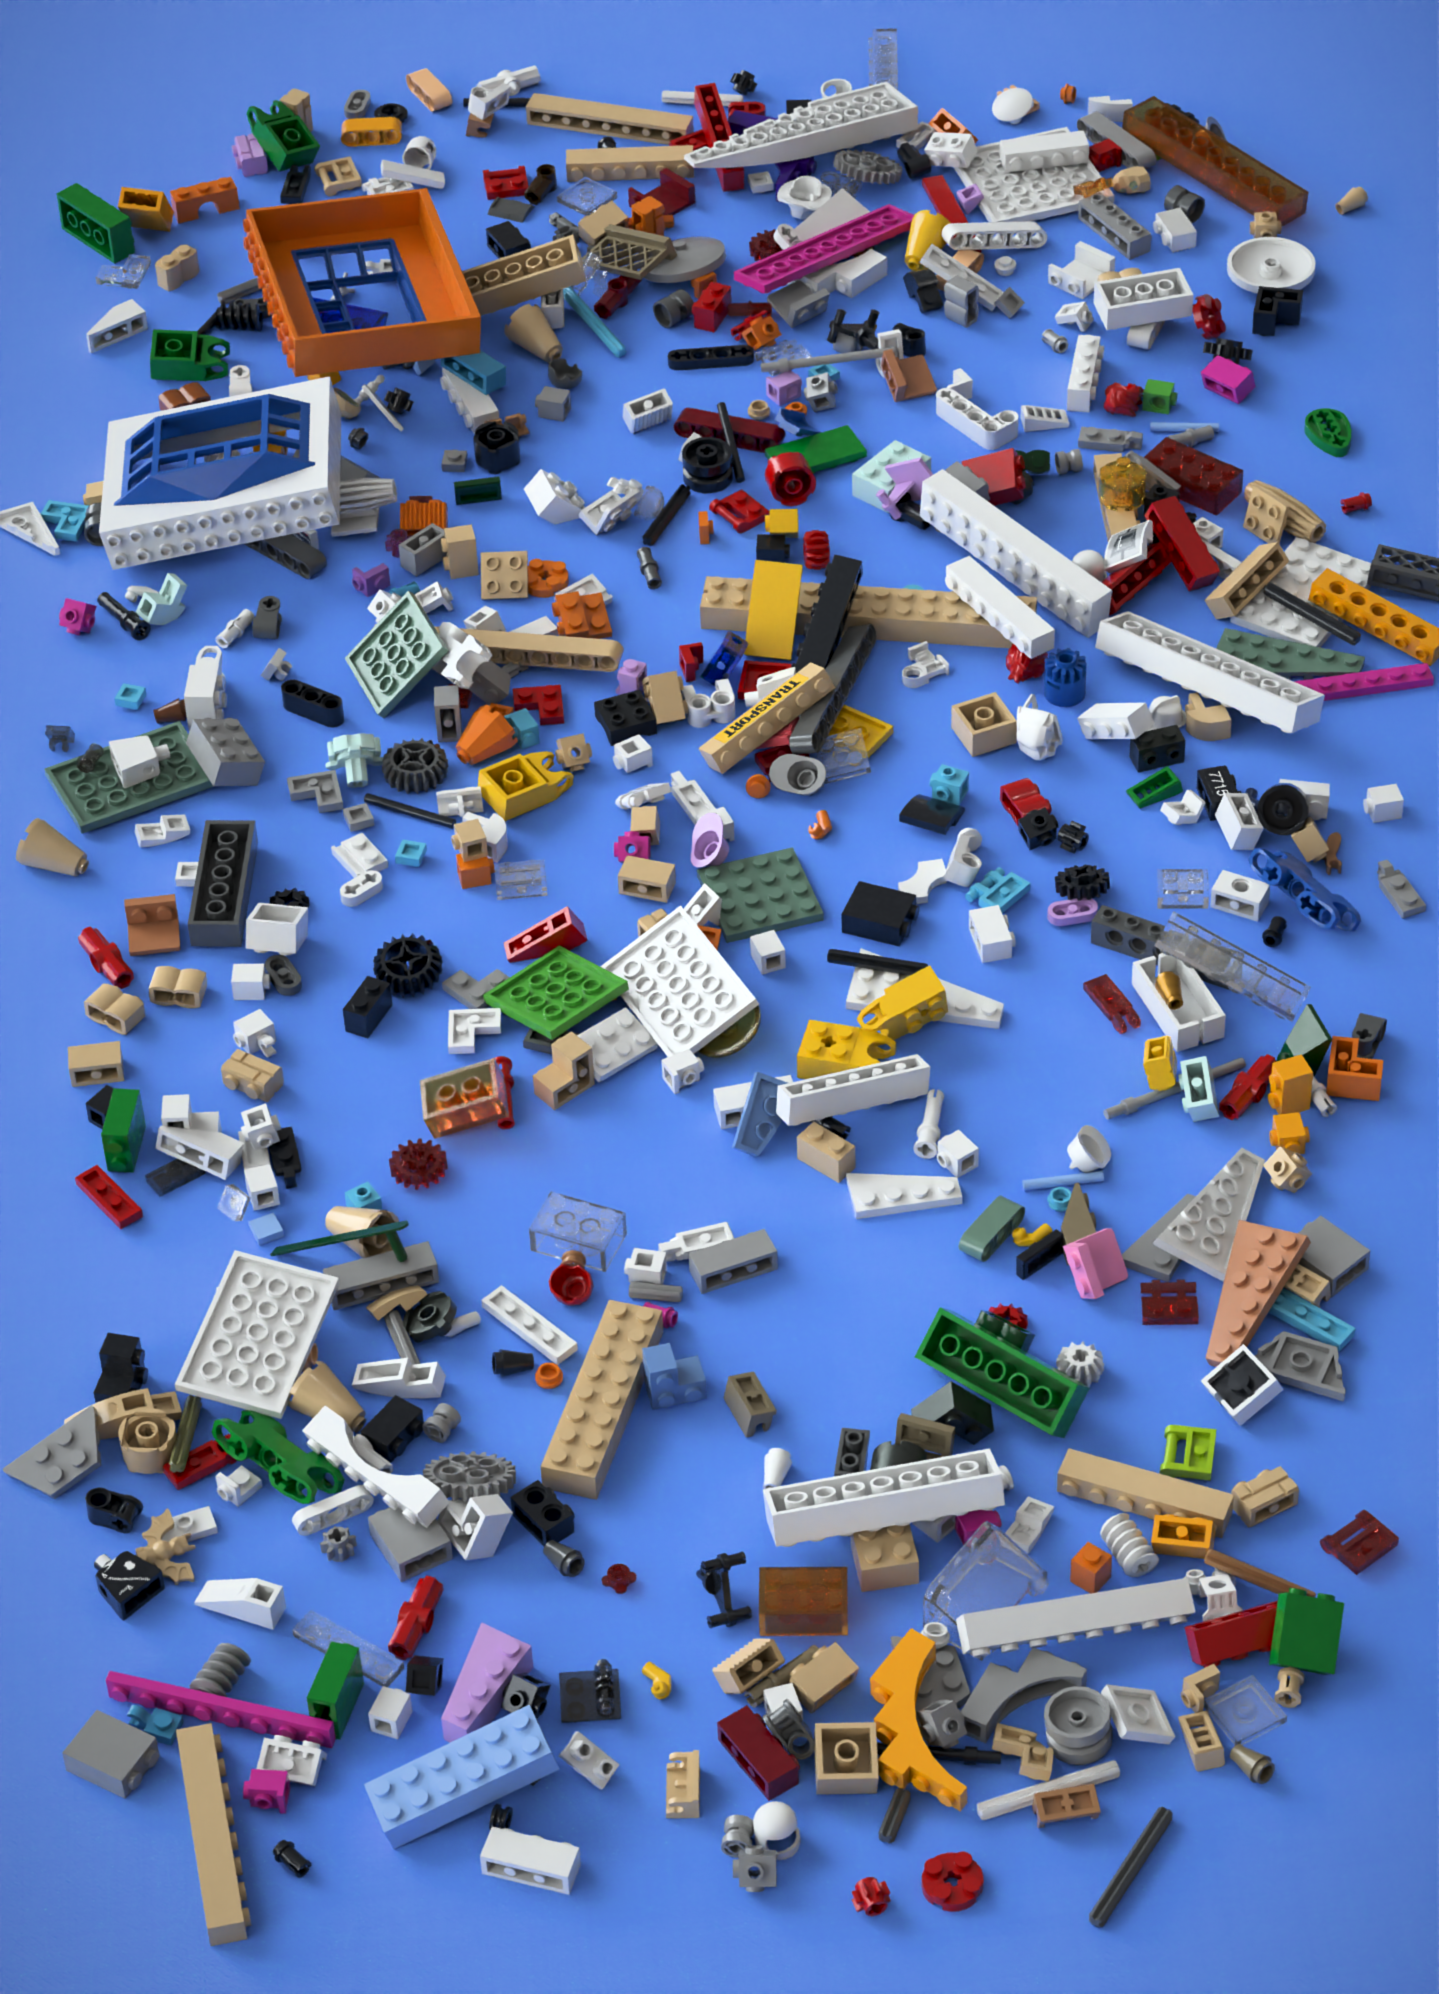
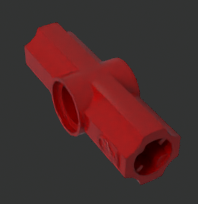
(105, 957)
(1247, 1088)
(415, 1617)

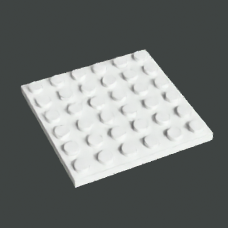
(1026, 193)

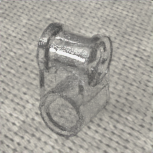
(839, 181)

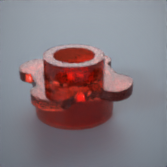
(622, 1572)

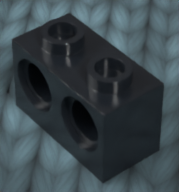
(542, 1513)

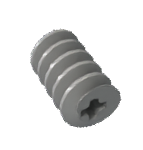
(221, 1670)

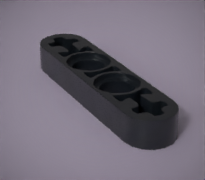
(735, 356)

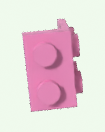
(1096, 1263)

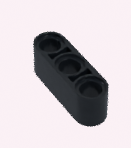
(312, 703)

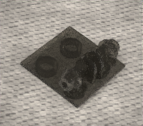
(590, 1694)

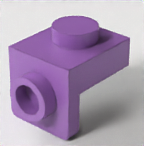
(372, 580)

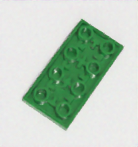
(824, 449)

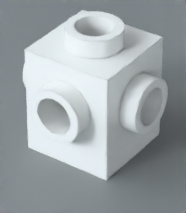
(382, 604)
(260, 1127)

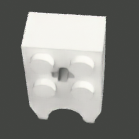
(205, 687)

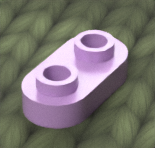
(1072, 911)

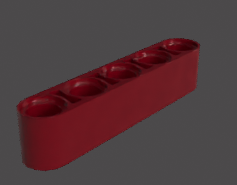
(748, 433)

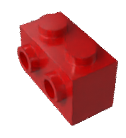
(711, 307)

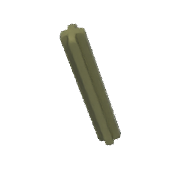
(185, 1433)

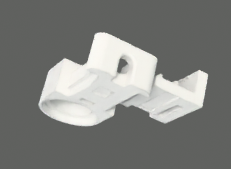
(925, 667)

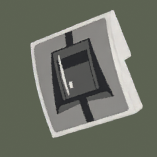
(1128, 546)

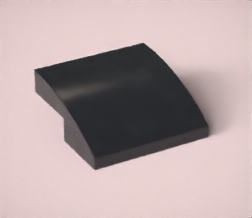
(931, 814)

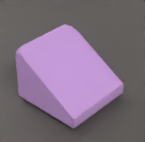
(969, 197)

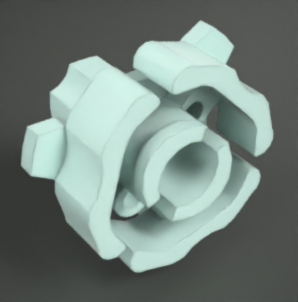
(354, 754)

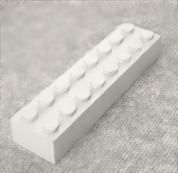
(883, 1497)

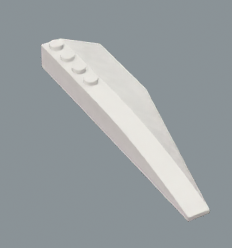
(818, 129)

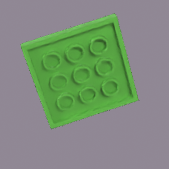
(556, 992)

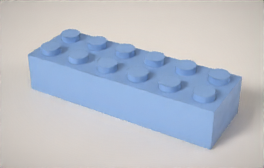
(461, 1777)

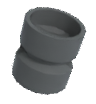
(1190, 203)
(673, 308)
(92, 524)

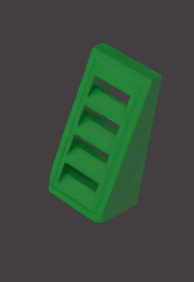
(1160, 778)

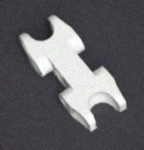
(463, 655)

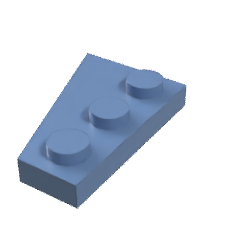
(759, 1115)

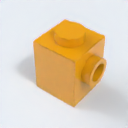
(1289, 1132)

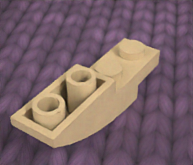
(117, 1408)

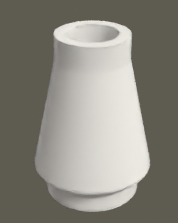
(776, 1467)

